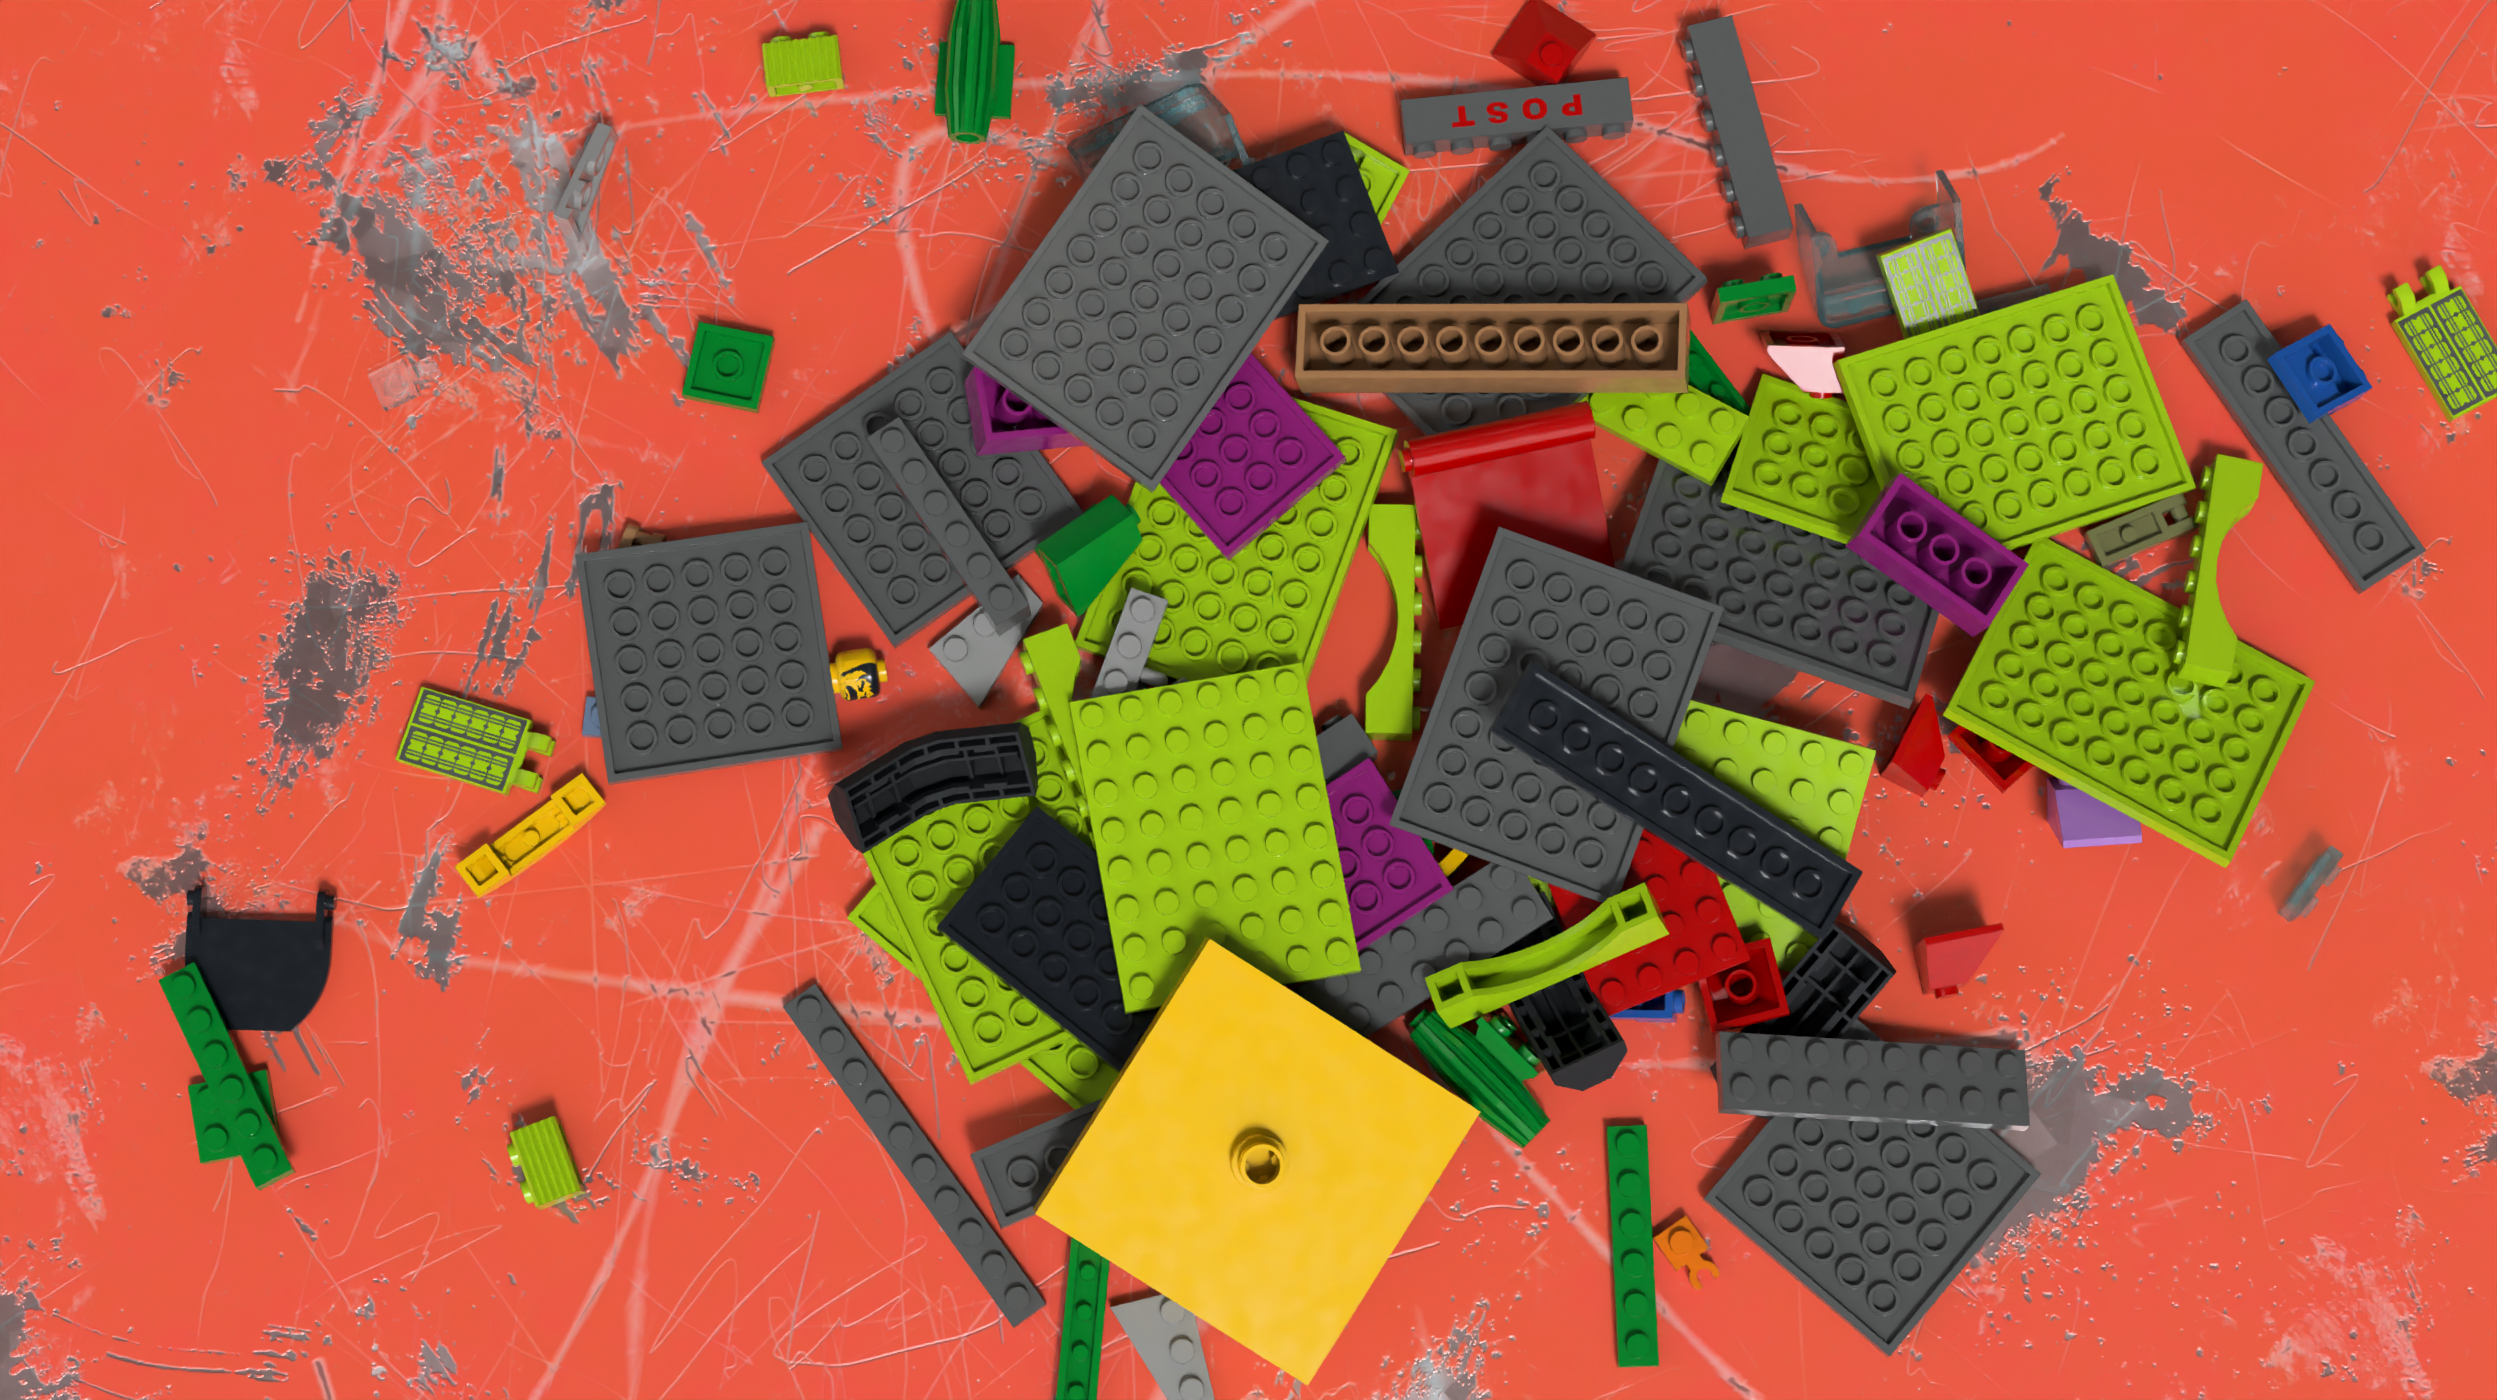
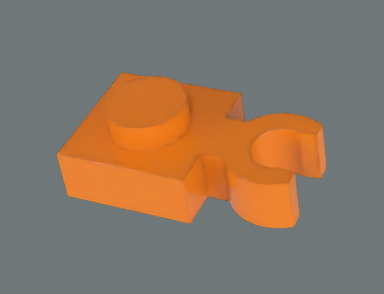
(1682, 1247)

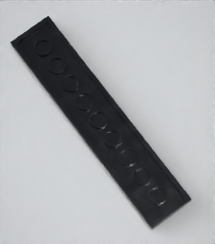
(1675, 800)

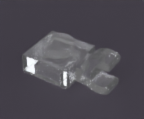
(397, 382)

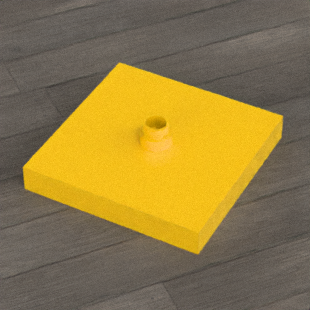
(1256, 1161)

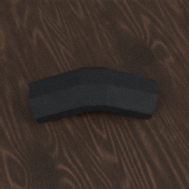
(932, 775)
(1829, 987)
(1567, 1024)

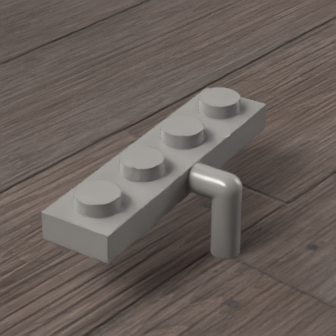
(1132, 646)

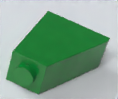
(1090, 552)

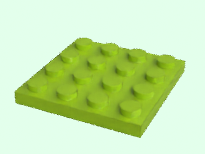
(1802, 463)

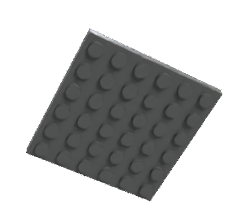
(868, 523)
(708, 653)
(1871, 1209)

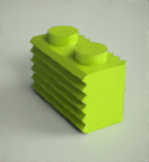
(803, 64)
(546, 1163)

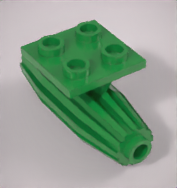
(974, 72)
(1486, 1070)

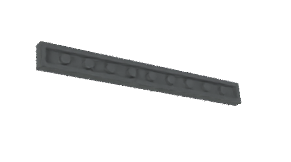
(914, 1156)

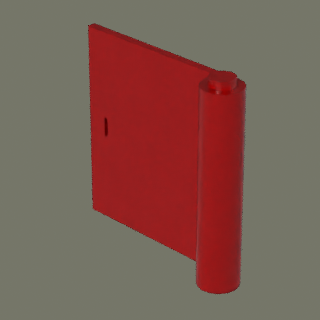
(1508, 473)

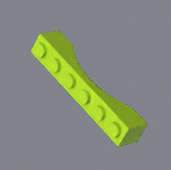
(2208, 640)
(1055, 667)
(1390, 700)
(1487, 984)

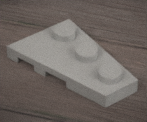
(585, 182)
(977, 654)
(1168, 1345)

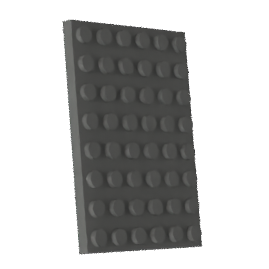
(1533, 236)
(1145, 298)
(1782, 588)
(1601, 633)

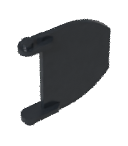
(261, 970)

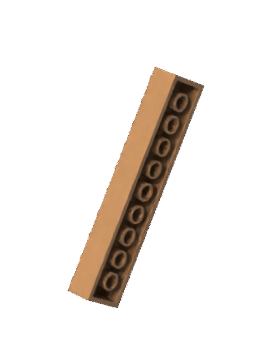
(1493, 348)

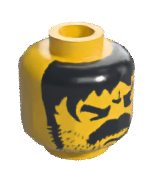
(858, 674)

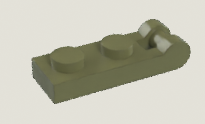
(2139, 531)

